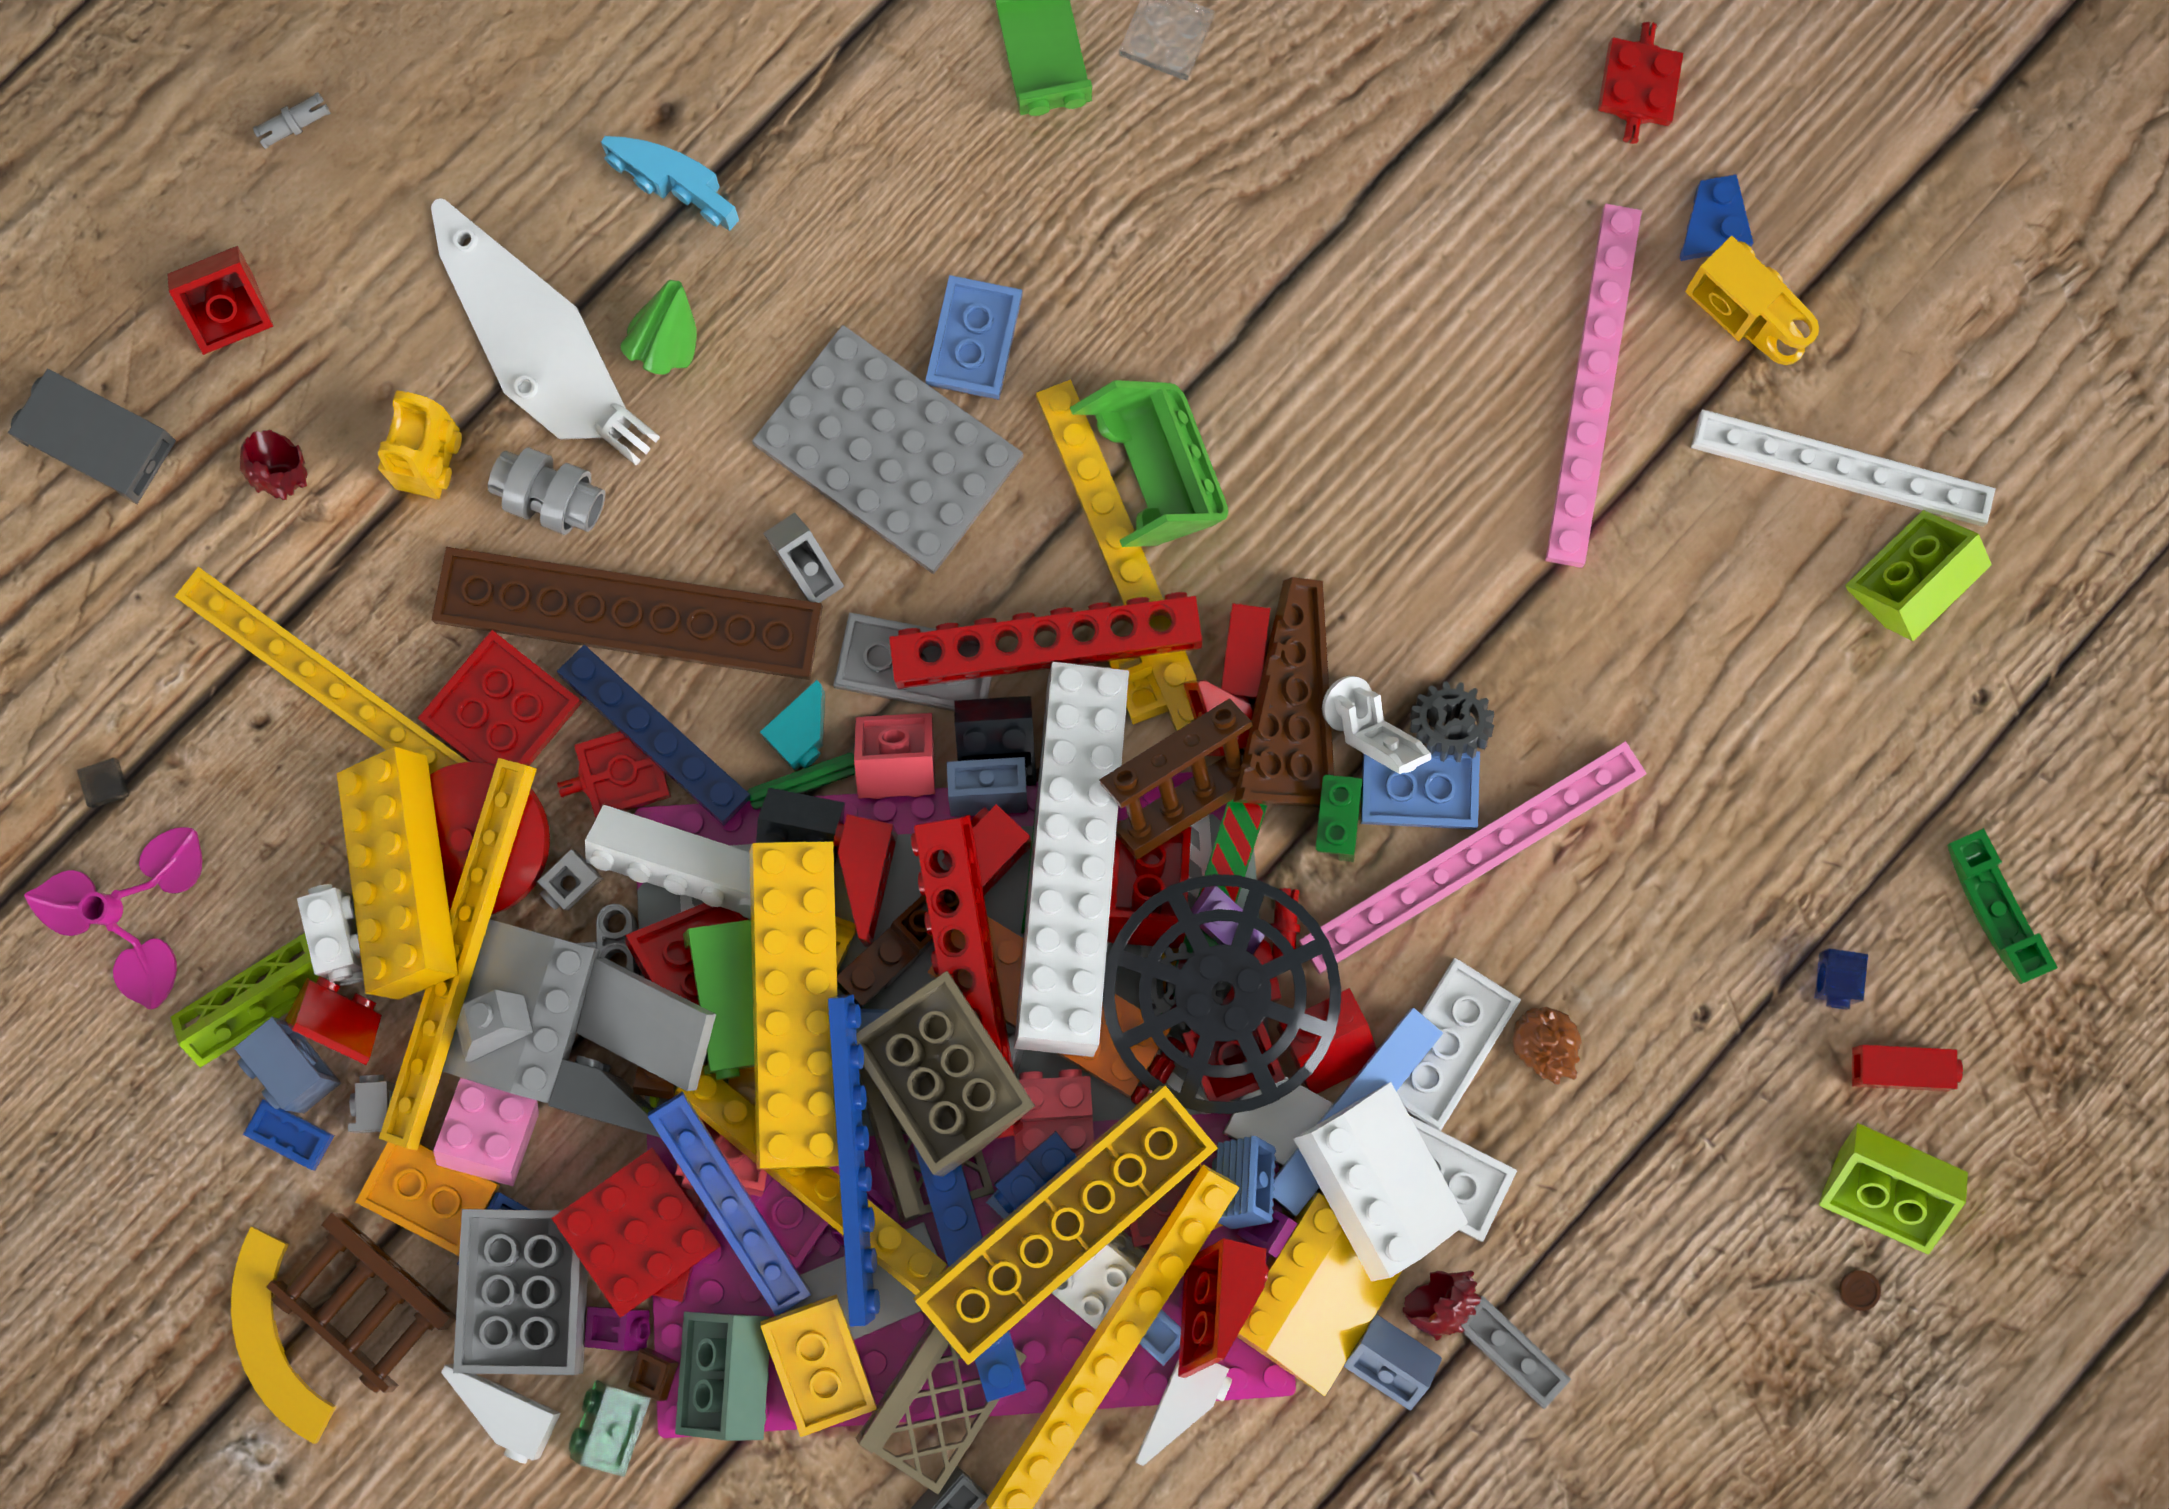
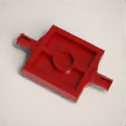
(1640, 82)
(616, 775)

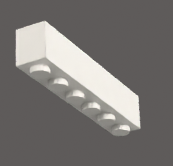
(670, 859)

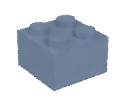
(286, 1067)

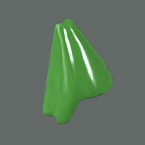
(662, 331)

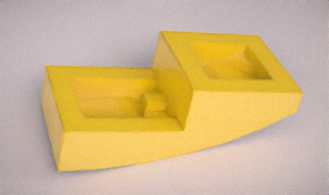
(1143, 693)

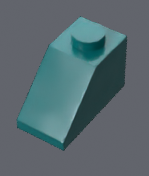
(799, 728)

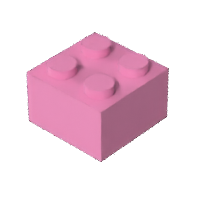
(486, 1132)

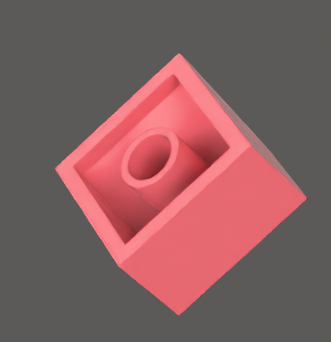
(894, 756)

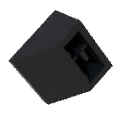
(996, 730)
(798, 818)

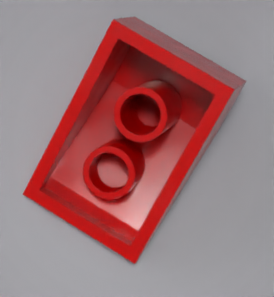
(865, 859)
(1141, 879)
(335, 1019)
(1217, 1300)

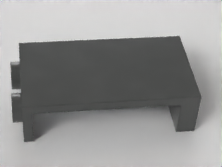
(92, 435)

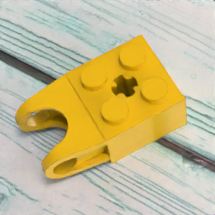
(1751, 301)
(419, 446)

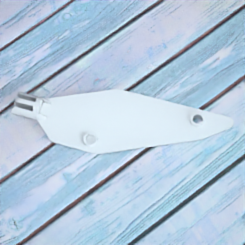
(533, 338)

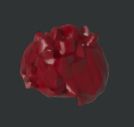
(272, 464)
(1442, 1303)

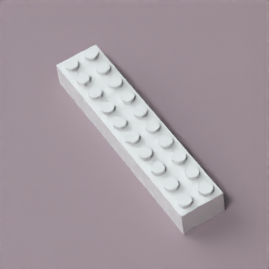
(1071, 862)

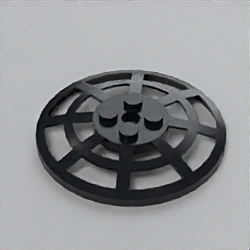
(1194, 996)

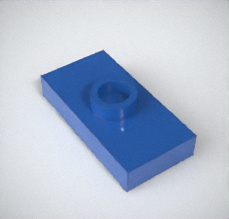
(288, 1135)

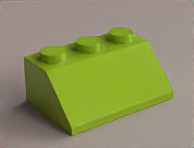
(1920, 574)
(1894, 1189)

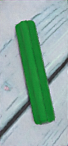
(806, 779)

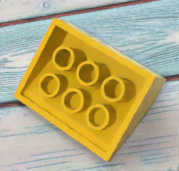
(1314, 1300)

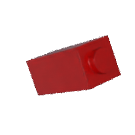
(1245, 651)
(1906, 1068)

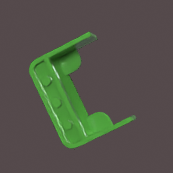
(1165, 456)

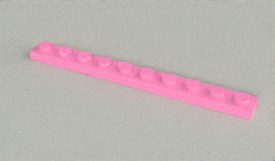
(1593, 386)
(1479, 853)

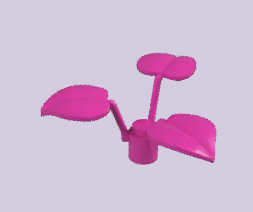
(71, 904)

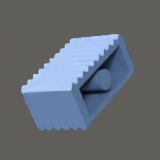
(1251, 1167)

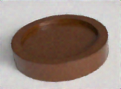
(1860, 1290)

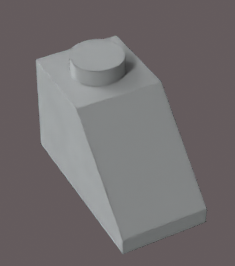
(803, 559)
(492, 1023)

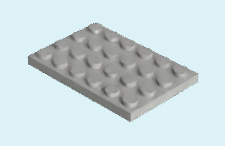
(888, 449)

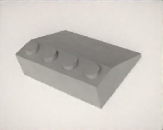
(554, 983)
(518, 1296)

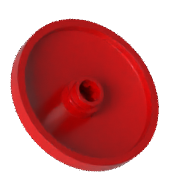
(458, 803)

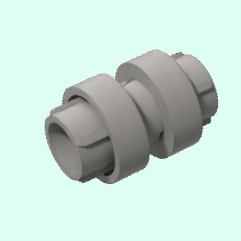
(532, 486)

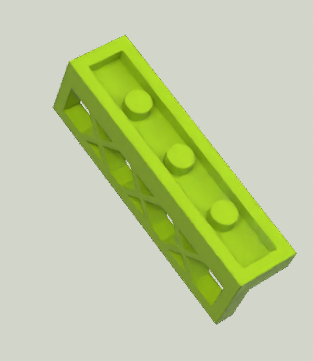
(252, 1005)

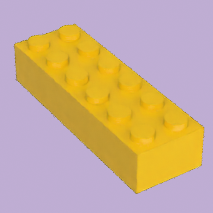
(396, 874)

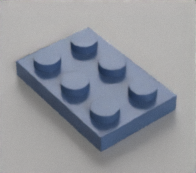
(974, 337)
(1430, 796)

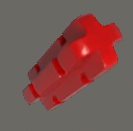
(1160, 1068)

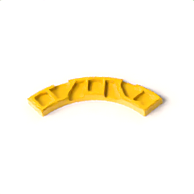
(260, 1343)

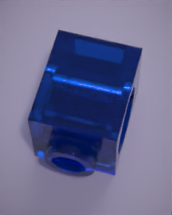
(1841, 978)

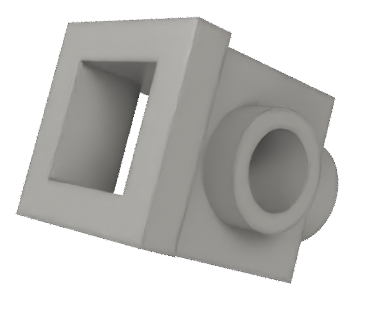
(569, 865)
(370, 1103)

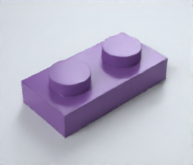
(1222, 931)

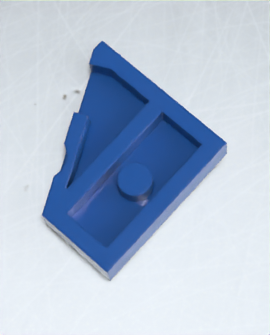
(1715, 217)

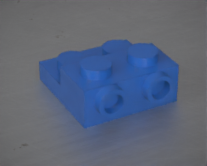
(1033, 1172)

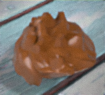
(1547, 1043)

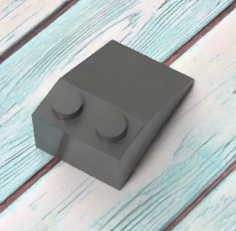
(595, 1093)

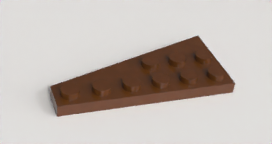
(1289, 738)

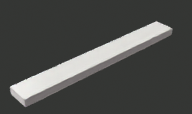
(1843, 468)

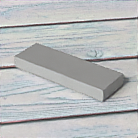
(1515, 1354)

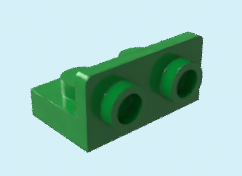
(1339, 816)

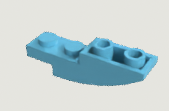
(666, 170)

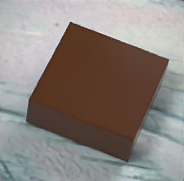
(653, 1374)

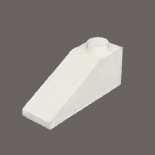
(1183, 1405)
(507, 1416)

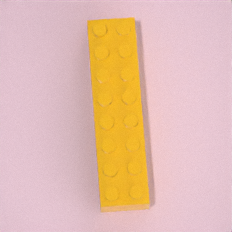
(791, 989)
(1064, 1224)

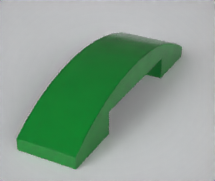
(1997, 908)

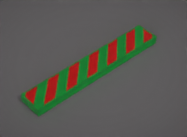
(1231, 852)

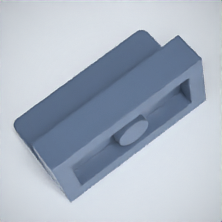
(987, 783)
(1394, 1362)

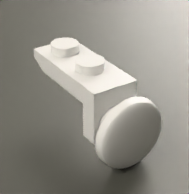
(1359, 713)

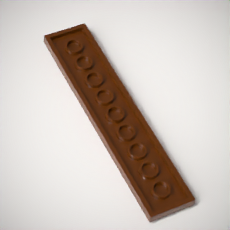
(627, 613)

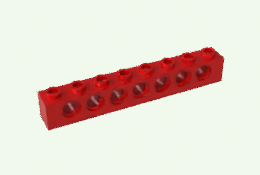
(1028, 656)
(970, 917)

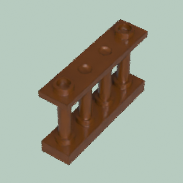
(1192, 799)
(399, 1288)

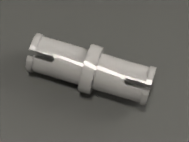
(291, 120)

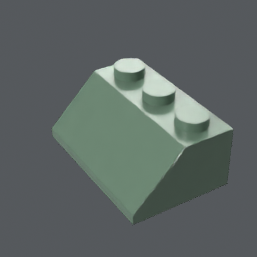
(722, 1377)

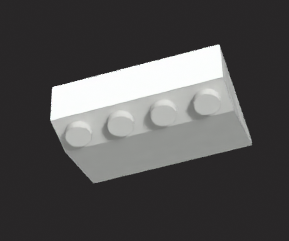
(1381, 1183)

